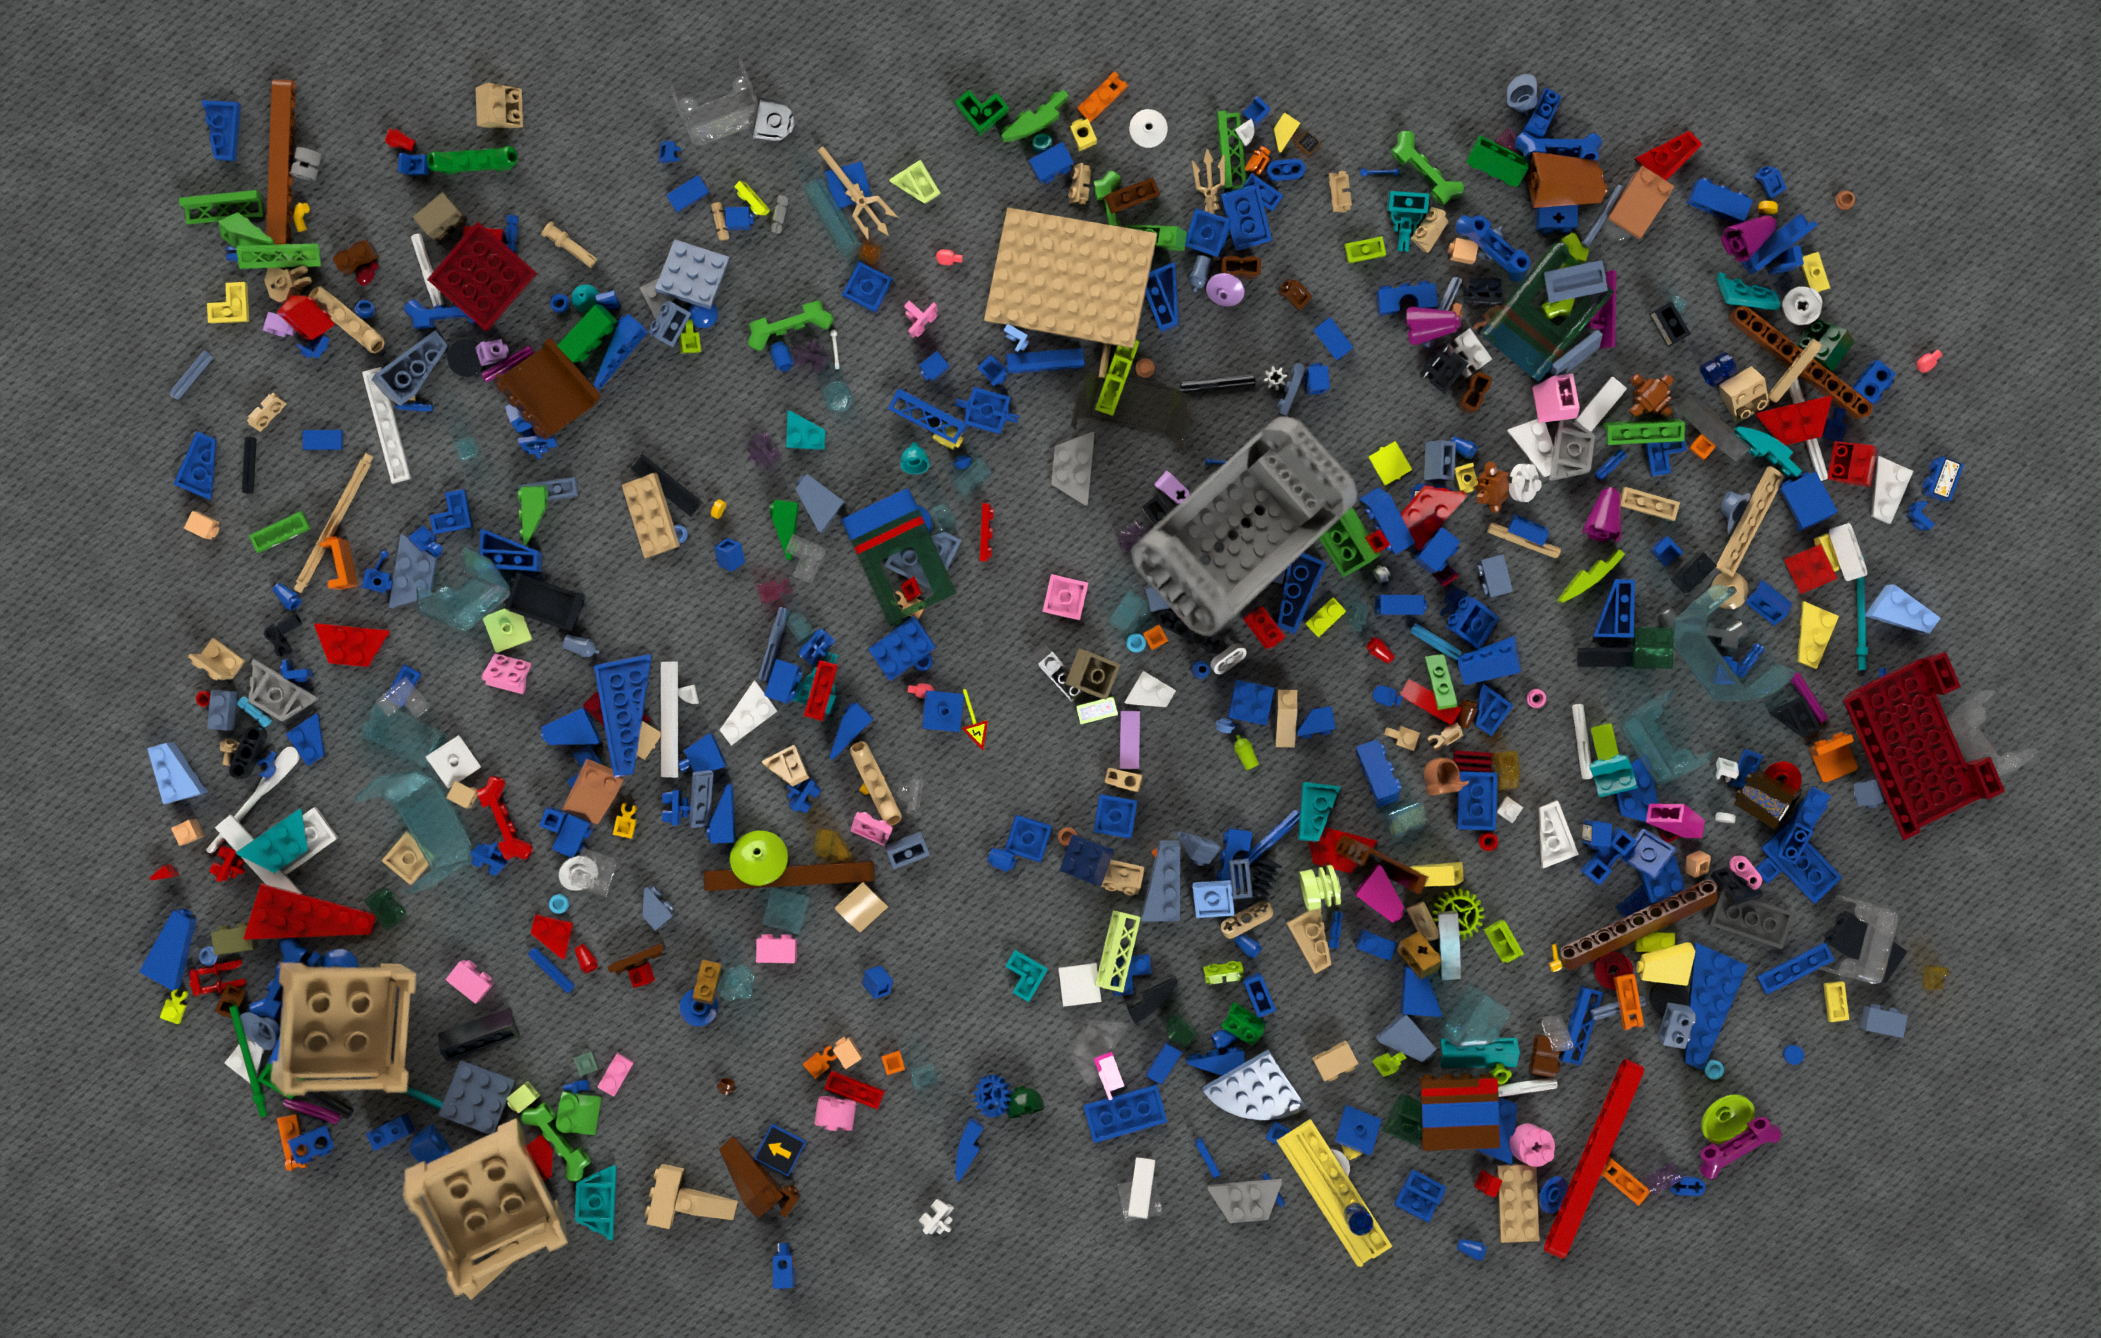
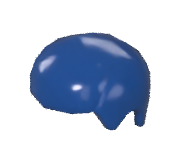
(702, 316)

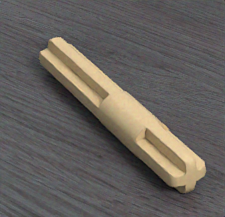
(1503, 532)

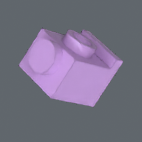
(276, 323)
(488, 356)

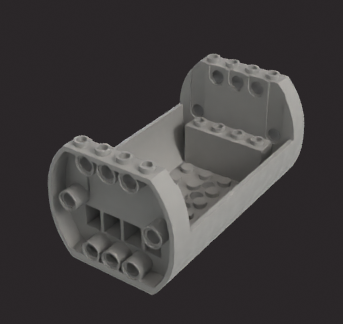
(1300, 497)

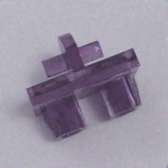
(802, 353)
(760, 452)
(1132, 534)
(1662, 1178)

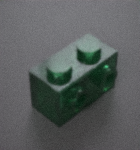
(386, 908)
(1180, 1029)

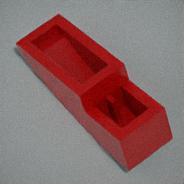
(1426, 701)

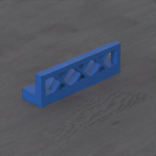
(1778, 243)
(1045, 361)
(932, 411)
(1575, 1024)

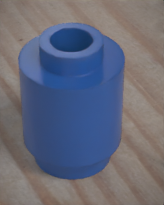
(781, 356)
(1001, 859)

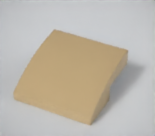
(861, 907)

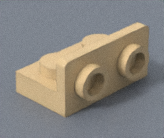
(1430, 229)
(1123, 877)

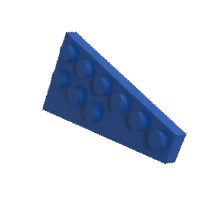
(622, 700)
(1711, 995)

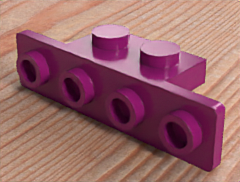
(1605, 318)

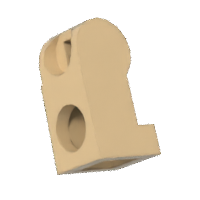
(1123, 779)

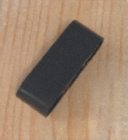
(240, 756)

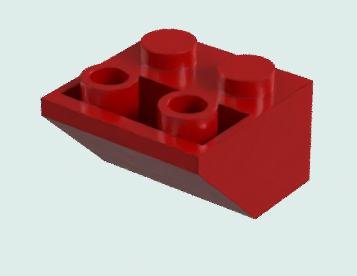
(305, 316)
(1852, 463)

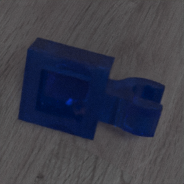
(1834, 428)

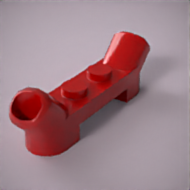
(490, 796)

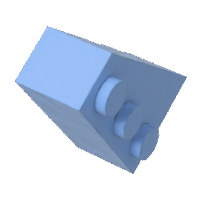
(1902, 610)
(173, 774)

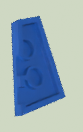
(1507, 1122)

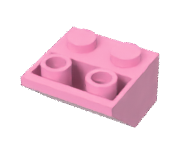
(1556, 399)

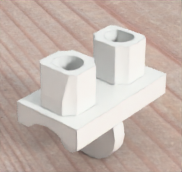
(931, 1224)

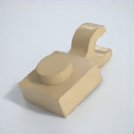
(1449, 735)
(1404, 737)

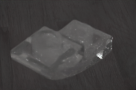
(1557, 1032)

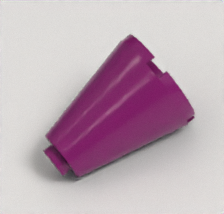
(1747, 237)
(1430, 324)
(1605, 517)

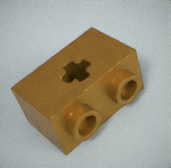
(1419, 955)
(707, 982)

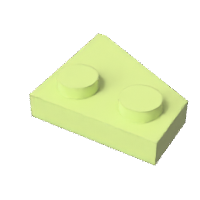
(917, 182)

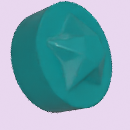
(1042, 143)

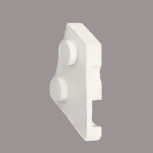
(1150, 692)
(237, 1063)

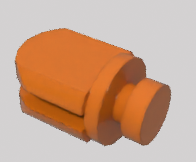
(1258, 161)

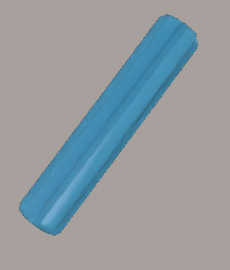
(1435, 641)

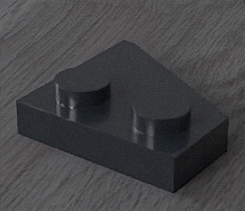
(1797, 716)
(1734, 886)

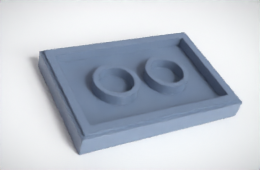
(1577, 354)

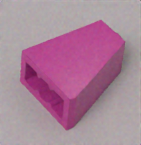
(1676, 819)
(1380, 895)

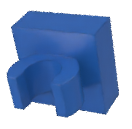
(667, 152)

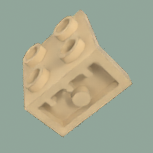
(218, 661)

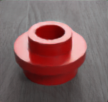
(1494, 841)

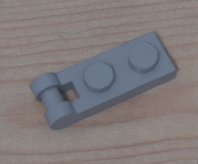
(1290, 389)

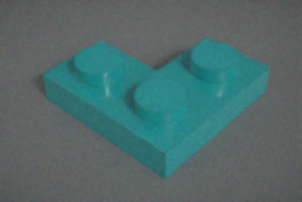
(1030, 972)

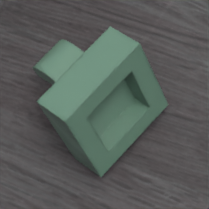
(586, 1063)

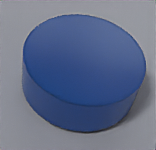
(1793, 1054)

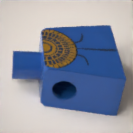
(784, 1276)

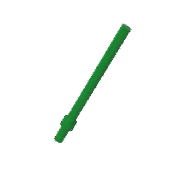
(258, 1096)

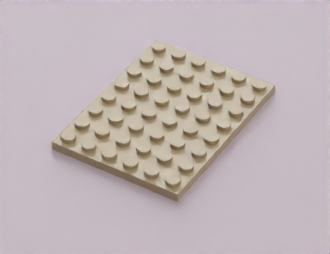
(1070, 277)

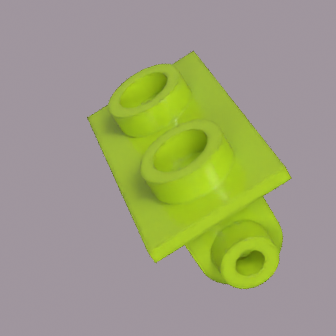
(1232, 970)

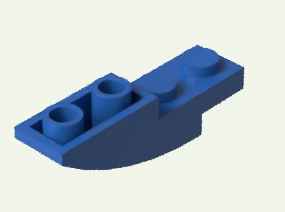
(1801, 824)

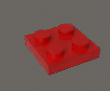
(1811, 568)

